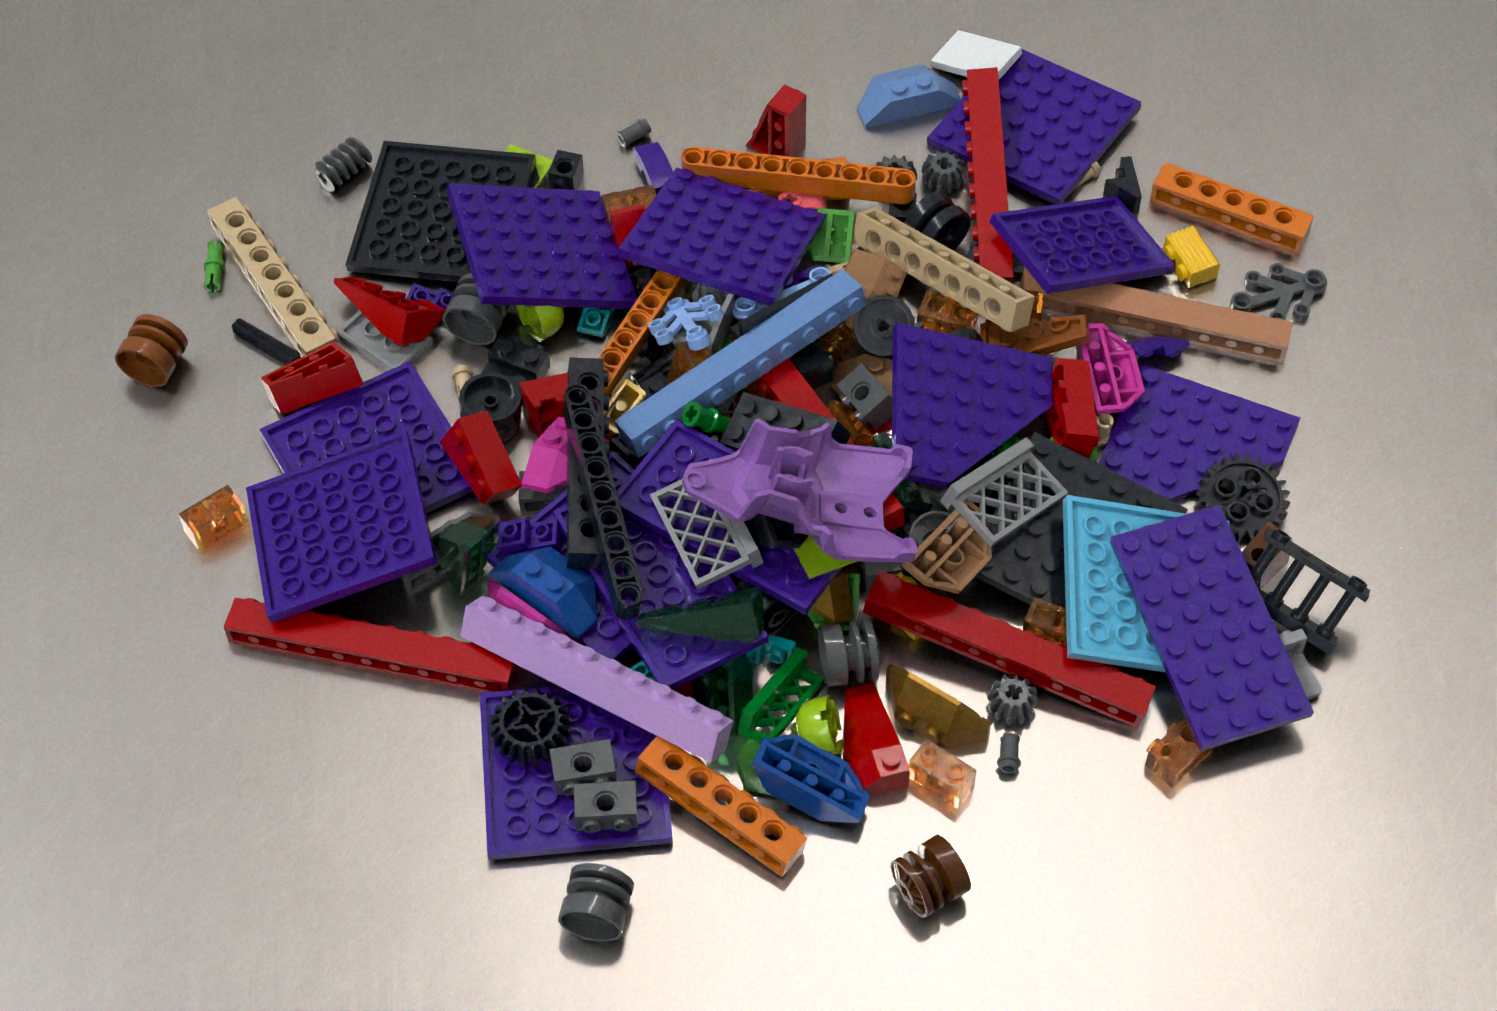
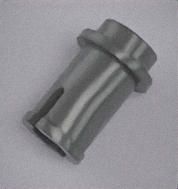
(634, 132)
(1009, 753)

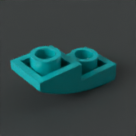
(596, 321)
(777, 650)

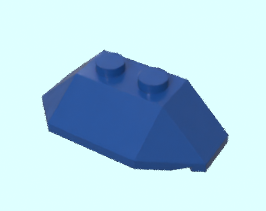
(551, 588)
(810, 779)

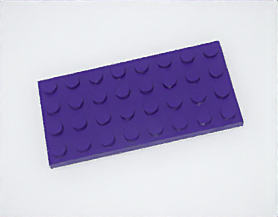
(665, 464)
(666, 582)
(1210, 628)

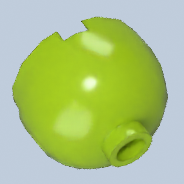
(542, 319)
(819, 724)

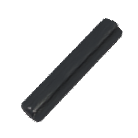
(265, 341)

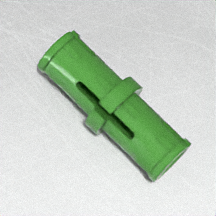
(214, 266)

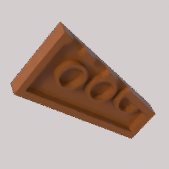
(1041, 337)

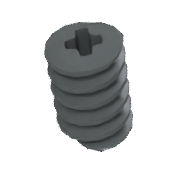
(340, 161)

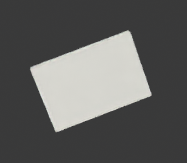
(975, 52)

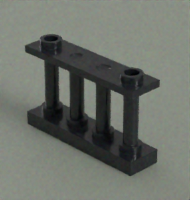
(1298, 618)

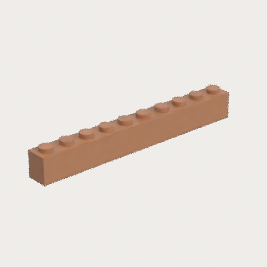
(1171, 317)

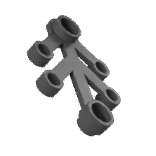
(1310, 283)

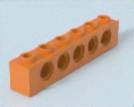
(1231, 208)
(725, 819)

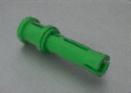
(707, 419)

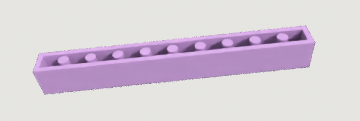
(597, 678)

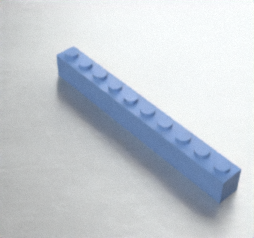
(743, 360)

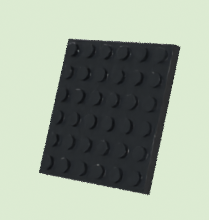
(407, 211)
(1032, 557)

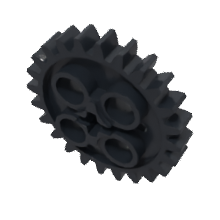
(1231, 476)

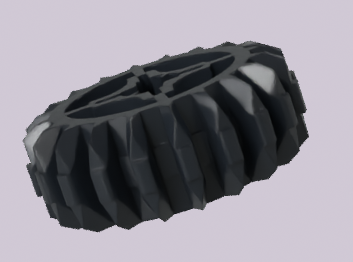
(520, 739)

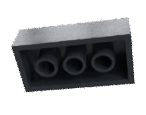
(777, 415)

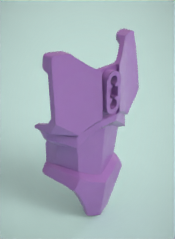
(813, 483)

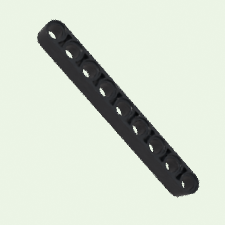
(600, 511)

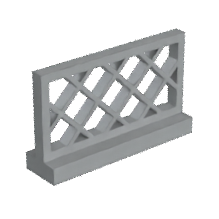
(987, 476)
(736, 531)

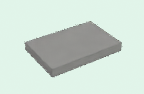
(369, 342)

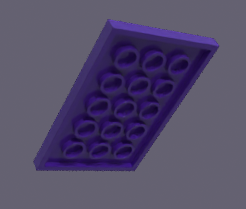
(1081, 244)

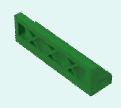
(772, 698)

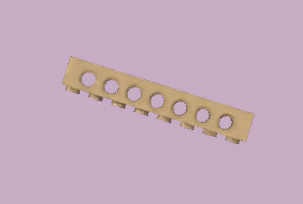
(944, 269)
(271, 277)

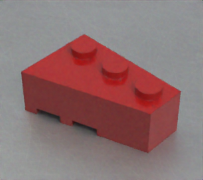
(782, 125)
(312, 378)
(543, 401)
(1073, 408)
(481, 457)

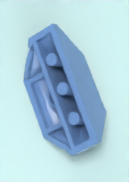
(905, 95)

